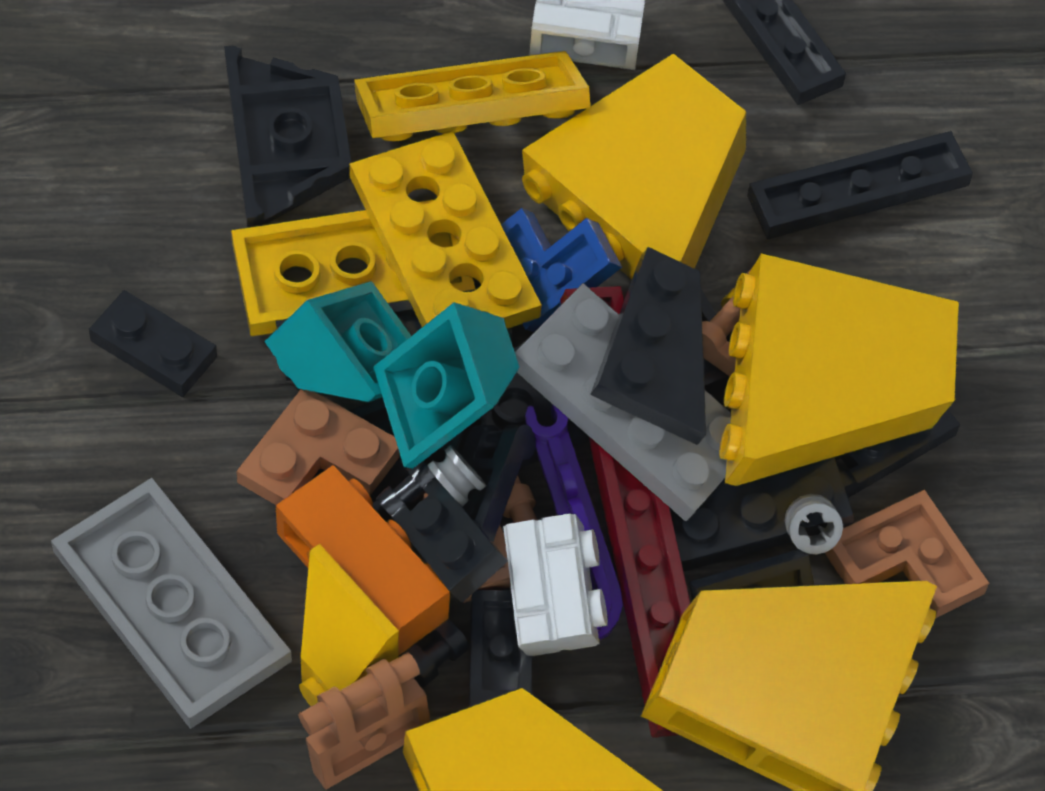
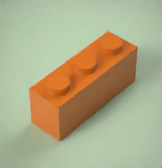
(368, 549)

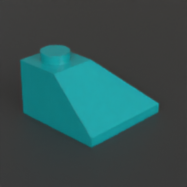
(337, 341)
(445, 379)

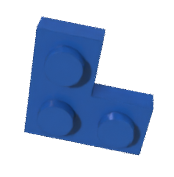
(574, 260)

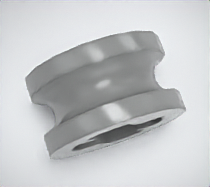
(456, 475)
(829, 535)

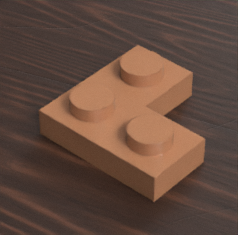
(315, 436)
(912, 540)

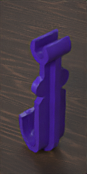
(572, 497)

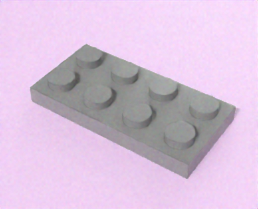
(563, 366)
(171, 602)

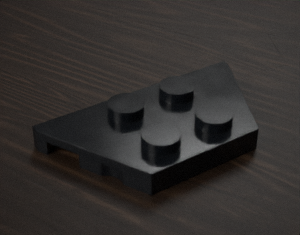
(285, 134)

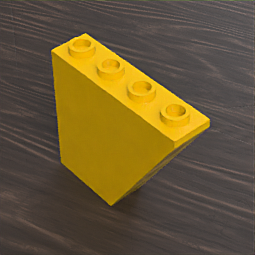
(644, 163)
(830, 366)
(794, 677)
(513, 747)

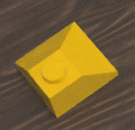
(340, 629)

